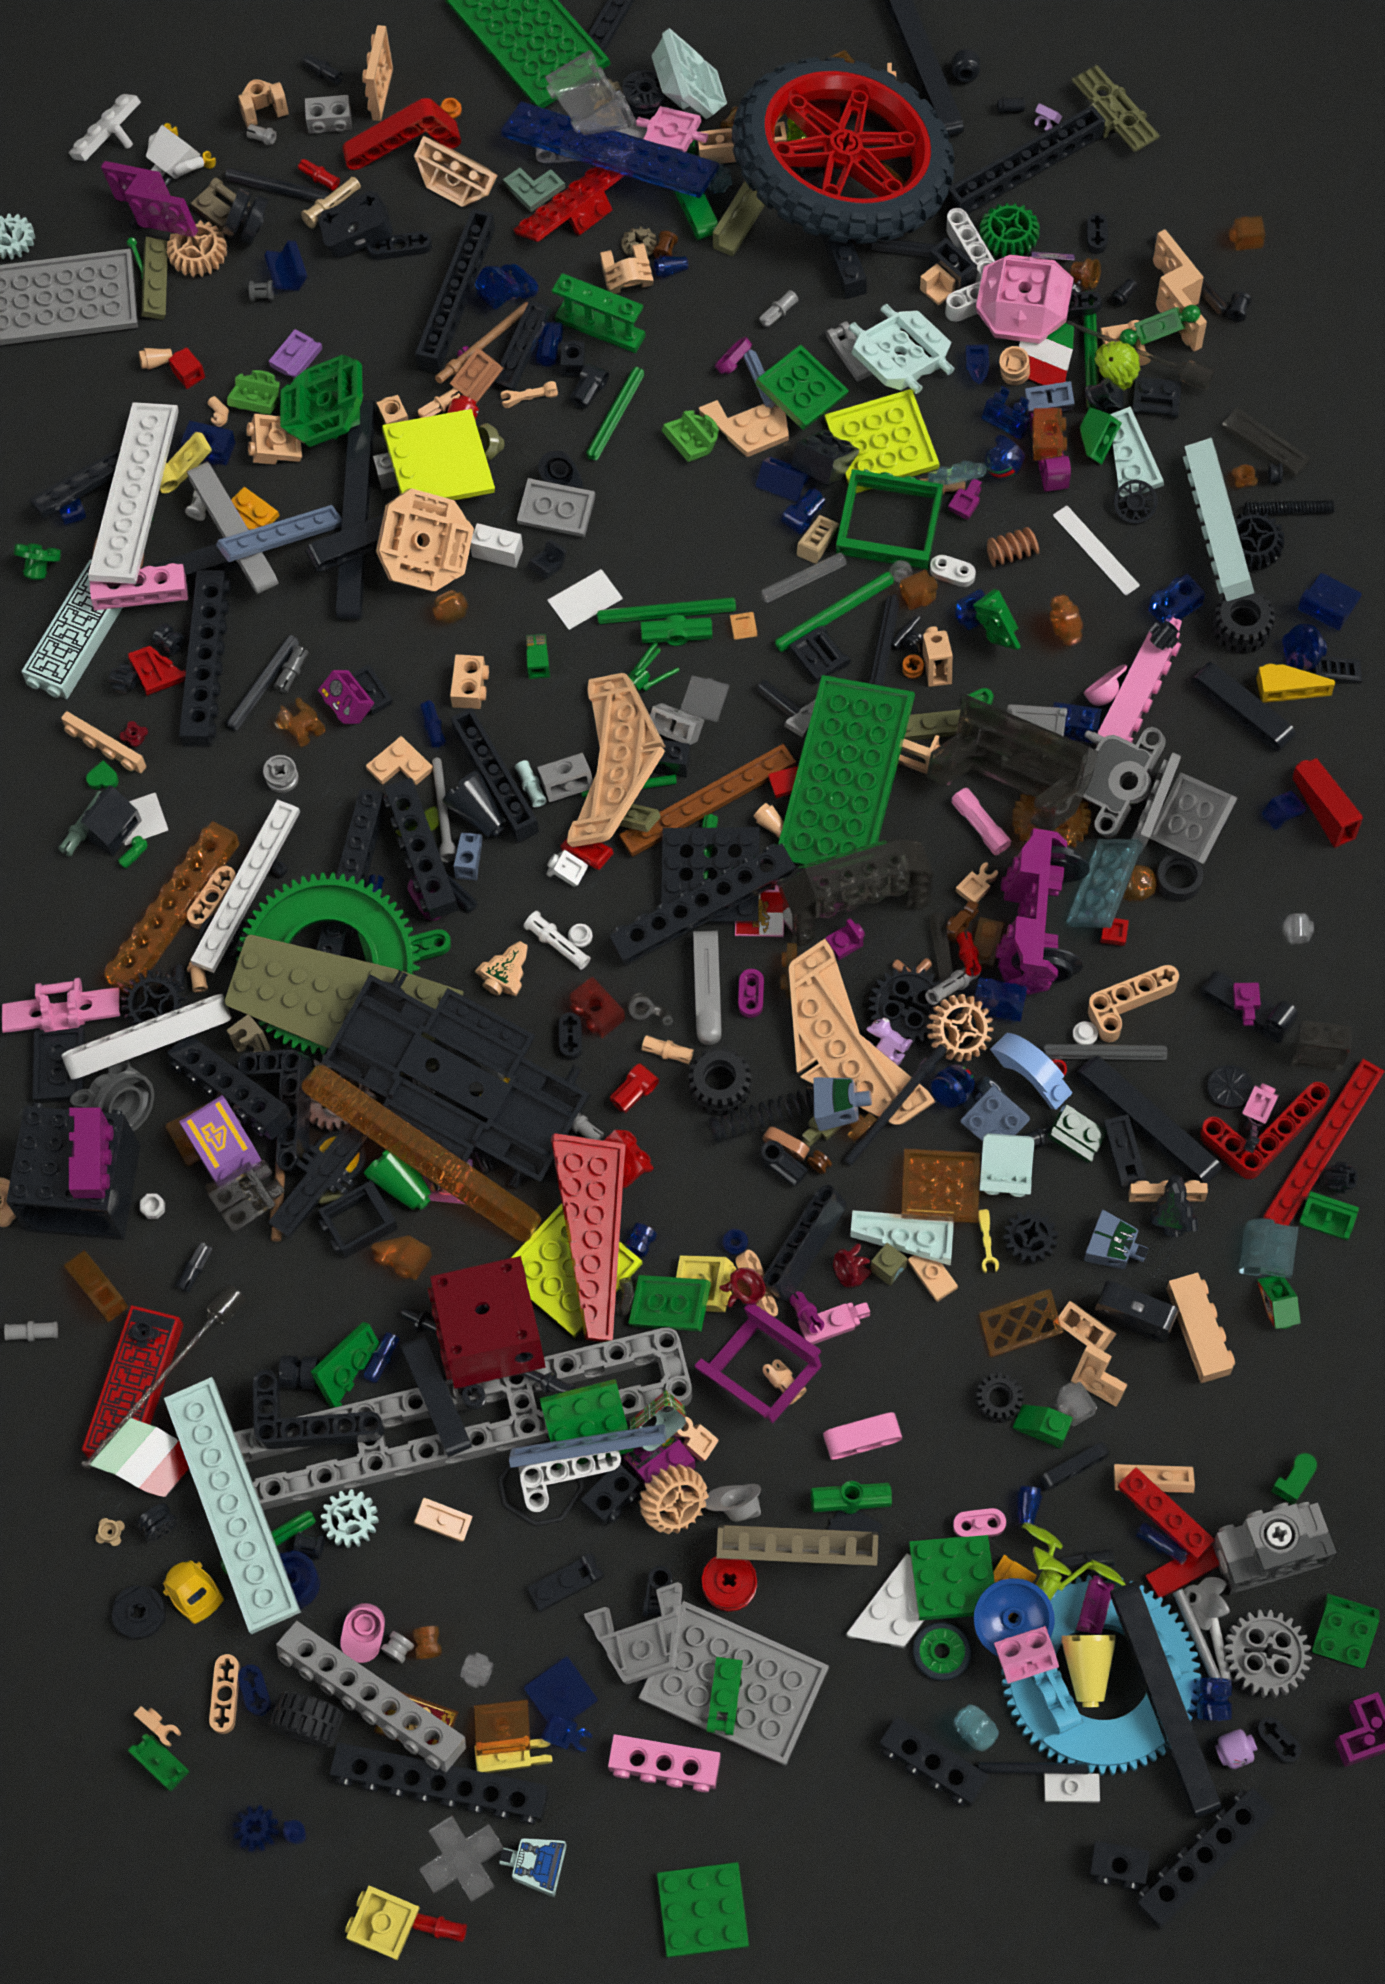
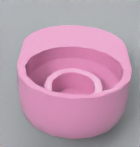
(1105, 688)
(363, 1632)

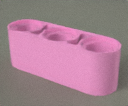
(862, 1436)

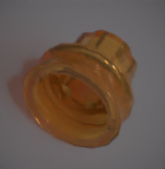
(1086, 272)

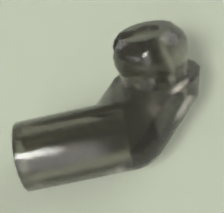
(627, 1290)

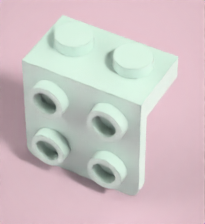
(1007, 1164)

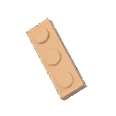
(1145, 1192)
(1165, 1477)

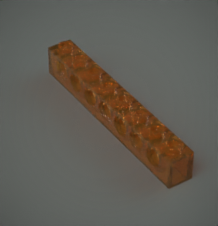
(172, 920)

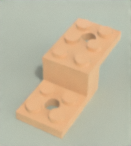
(1179, 286)

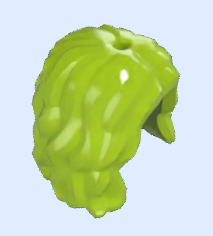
(1124, 365)

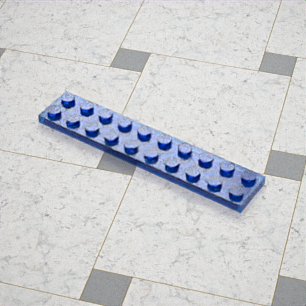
(611, 150)

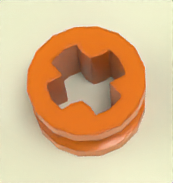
(908, 672)

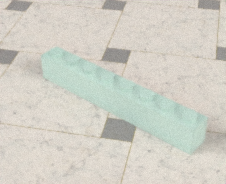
(1219, 520)

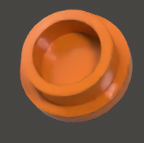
(451, 107)

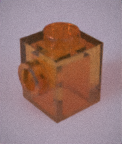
(1248, 233)
(918, 589)

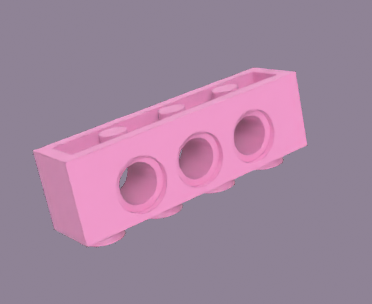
(148, 593)
(625, 1747)

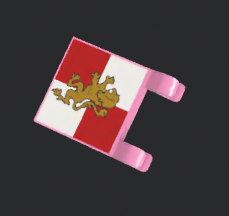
(770, 917)

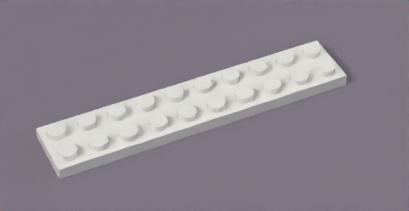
(133, 493)

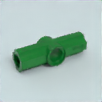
(676, 630)
(866, 1496)

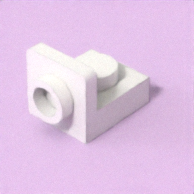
(566, 867)

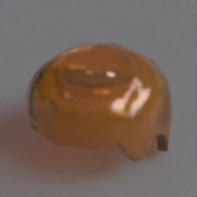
(1141, 884)

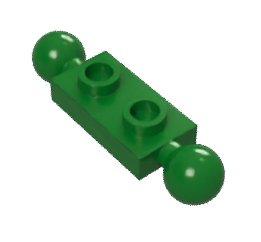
(1160, 325)

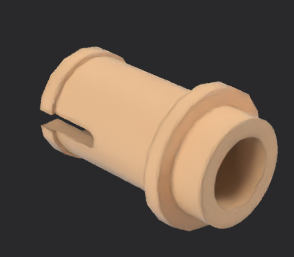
(197, 978)

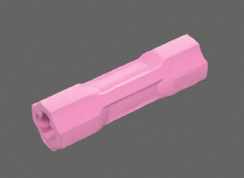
(970, 808)

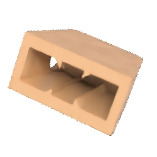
(937, 647)

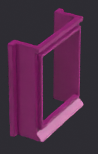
(782, 1334)

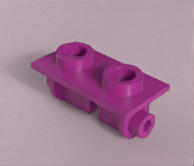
(1095, 1606)

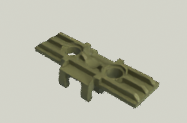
(1128, 124)

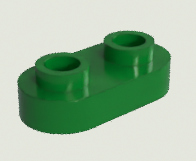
(427, 941)

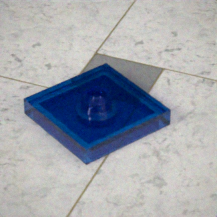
(561, 1691)

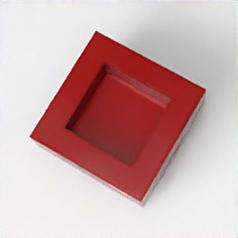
(1116, 934)

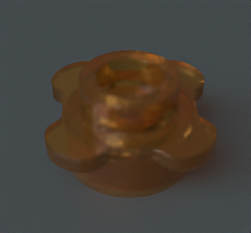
(1244, 470)

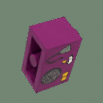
(345, 697)

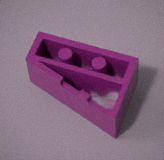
(89, 1153)

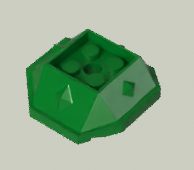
(323, 401)

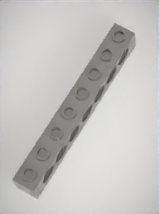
(301, 1640)

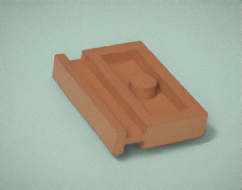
(476, 375)

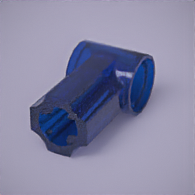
(549, 343)
(801, 515)

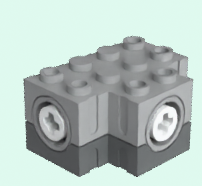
(1273, 1546)

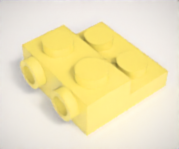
(715, 1270)
(381, 1922)

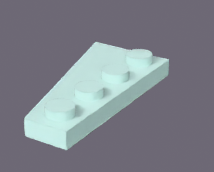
(1133, 455)
(917, 1237)

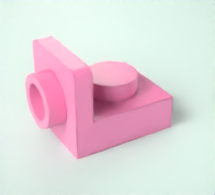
(1261, 1103)

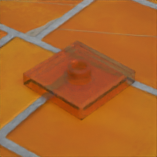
(502, 1727)

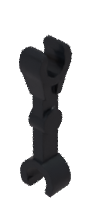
(1253, 1129)

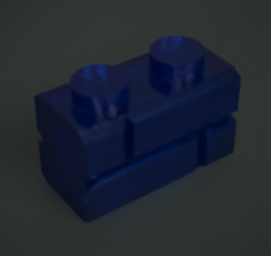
(1001, 998)

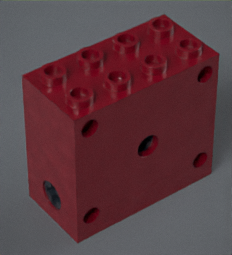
(485, 1322)

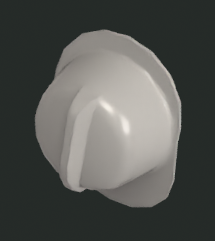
(736, 1501)

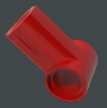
(638, 1083)

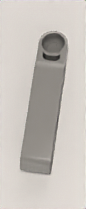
(707, 986)

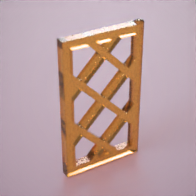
(1005, 1309)

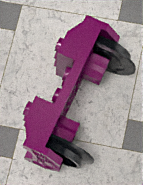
(1026, 951)

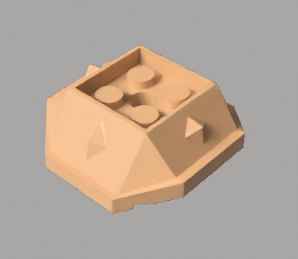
(444, 536)

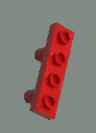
(1165, 1513)

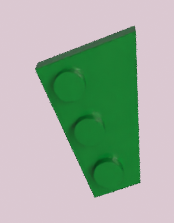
(340, 1367)

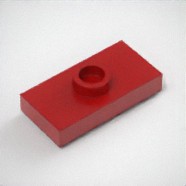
(591, 854)

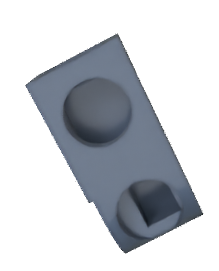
(468, 856)

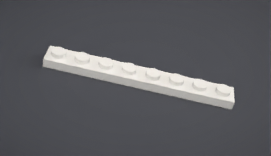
(245, 886)

